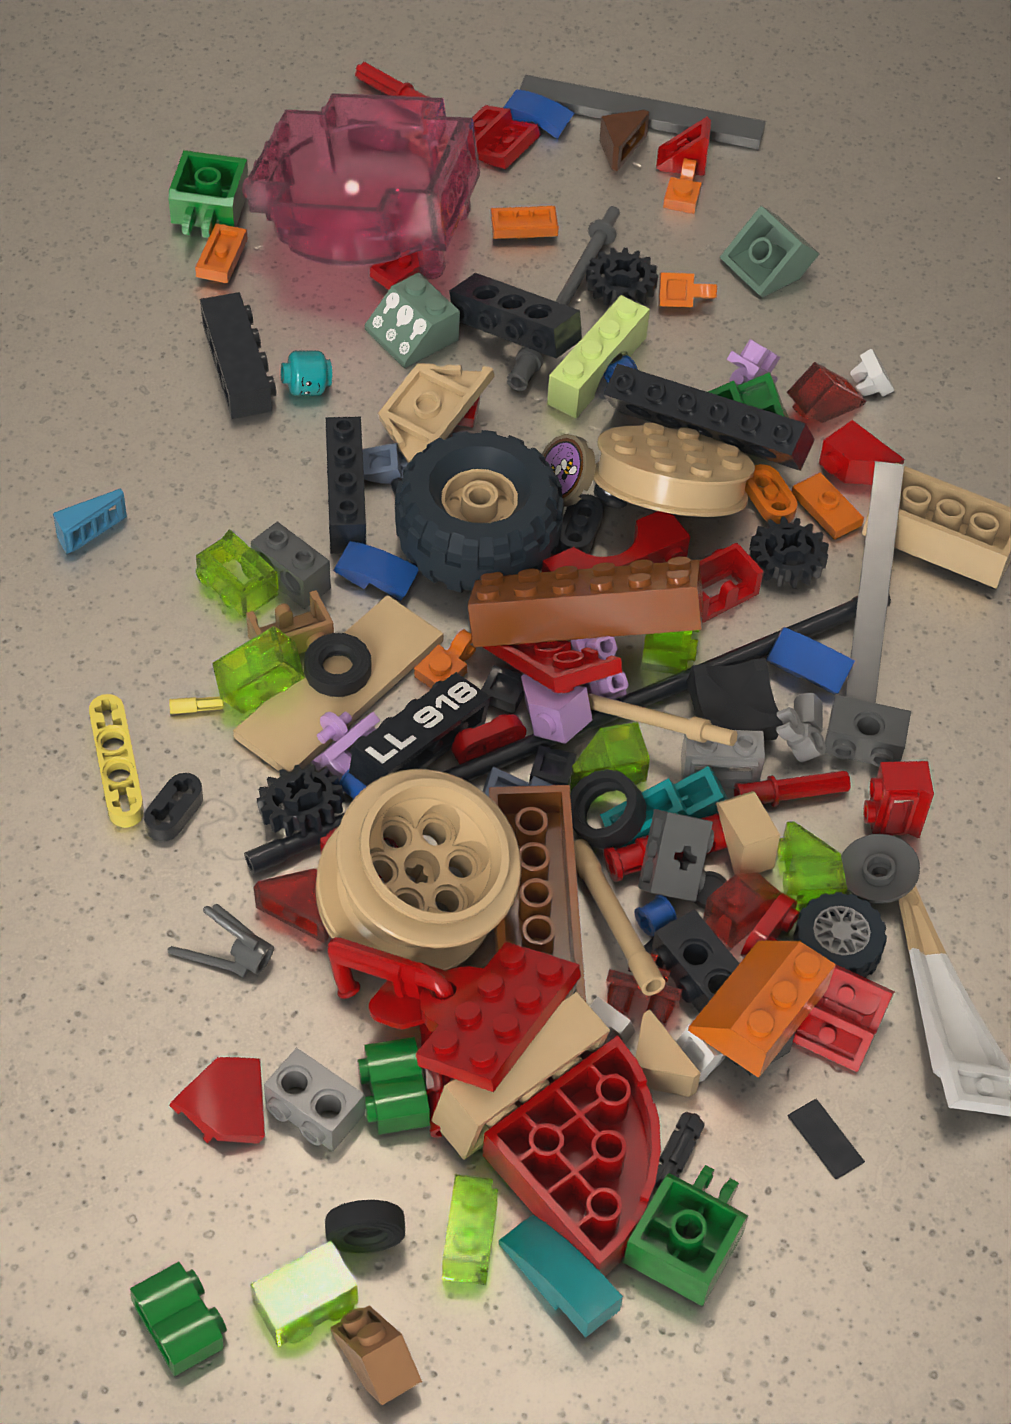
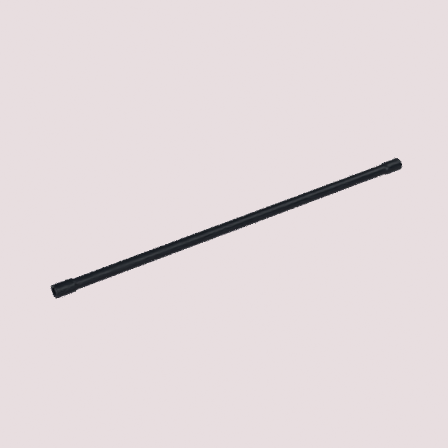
(281, 849)

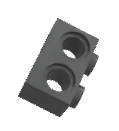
(297, 563)

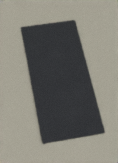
(826, 1138)

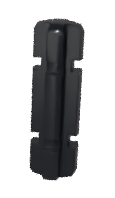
(679, 1146)

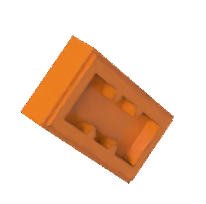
(524, 222)
(827, 505)

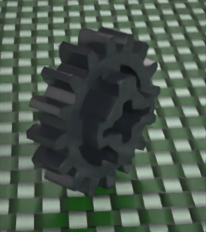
(621, 276)
(789, 551)
(300, 800)

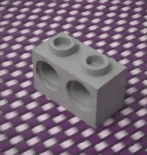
(321, 1093)

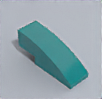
(691, 797)
(562, 1274)

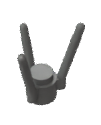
(248, 949)

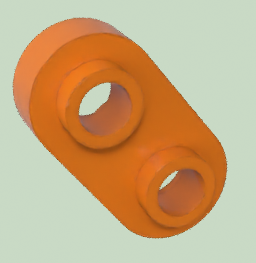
(773, 497)

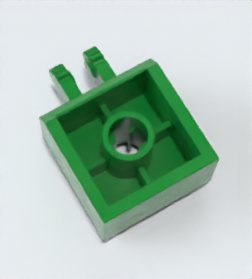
(207, 191)
(683, 1210)

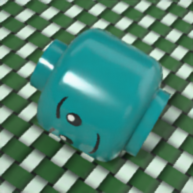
(307, 373)

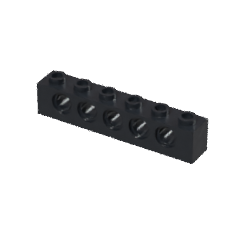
(717, 417)

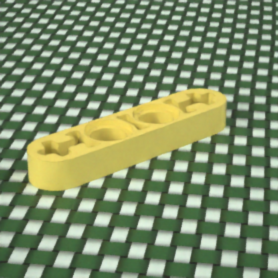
(116, 759)

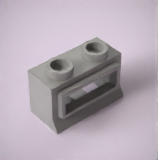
(746, 753)

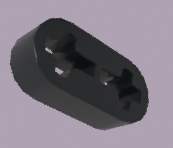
(179, 810)

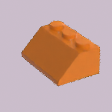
(764, 1002)

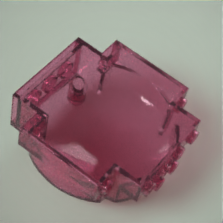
(367, 180)

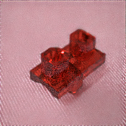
(624, 987)

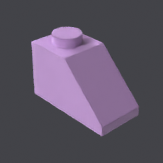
(556, 714)

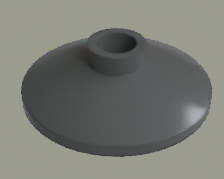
(885, 856)

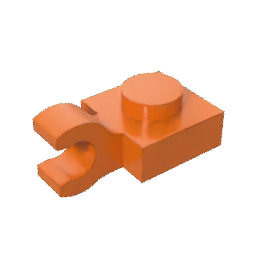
(683, 192)
(679, 290)
(443, 663)

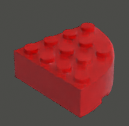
(585, 1153)

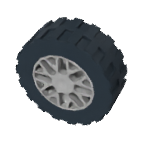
(850, 923)

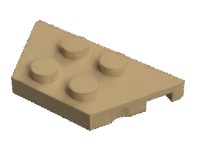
(431, 404)

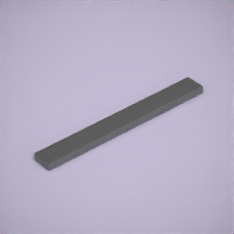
(662, 114)

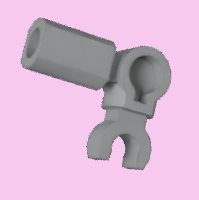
(803, 727)

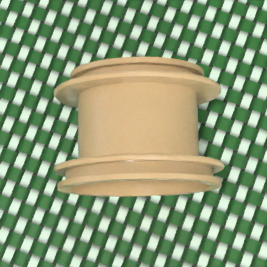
(403, 913)

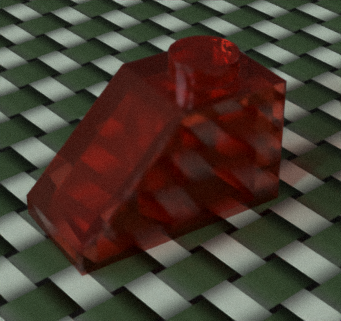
(823, 394)
(292, 901)
(739, 906)

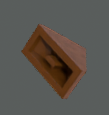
(622, 135)

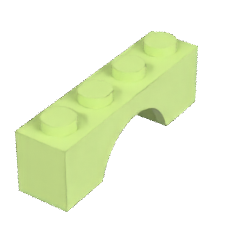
(578, 375)

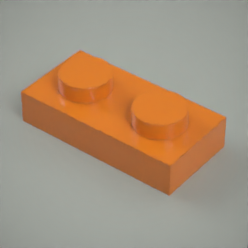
(221, 253)

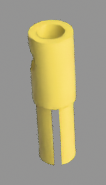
(194, 704)

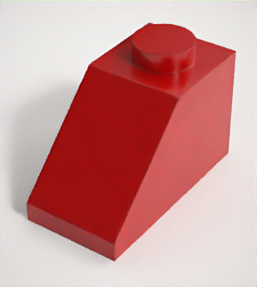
(852, 454)

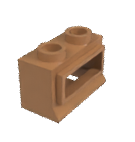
(300, 628)

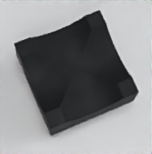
(735, 696)

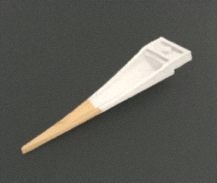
(958, 1041)

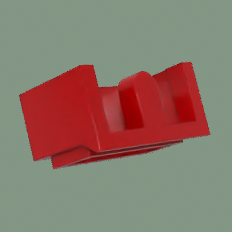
(721, 564)
(899, 782)

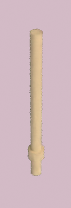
(694, 728)

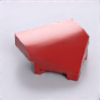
(226, 1101)

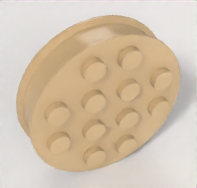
(673, 470)

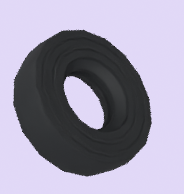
(337, 645)
(365, 1226)

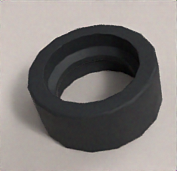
(625, 827)

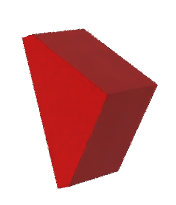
(688, 144)

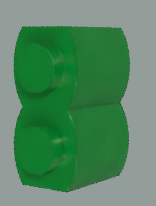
(395, 1086)
(178, 1317)

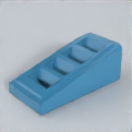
(88, 519)

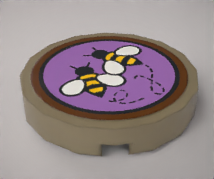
(572, 464)

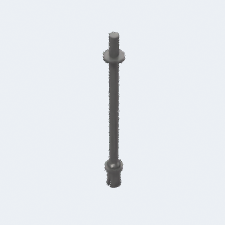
(601, 234)

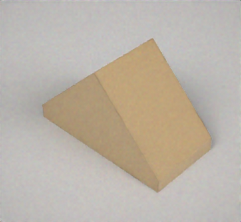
(748, 833)
(663, 1060)

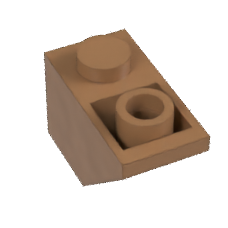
(376, 1353)

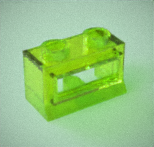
(232, 591)
(470, 1230)

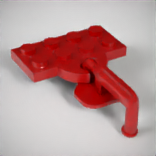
(476, 1014)

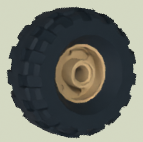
(478, 508)

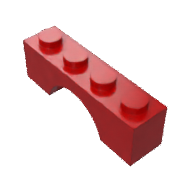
(656, 539)

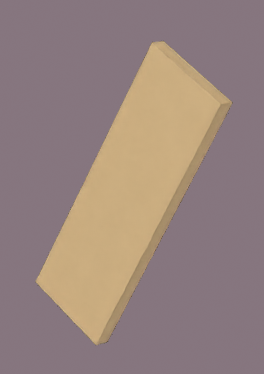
(288, 724)

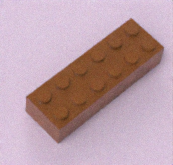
(586, 602)
(547, 902)

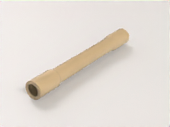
(639, 960)

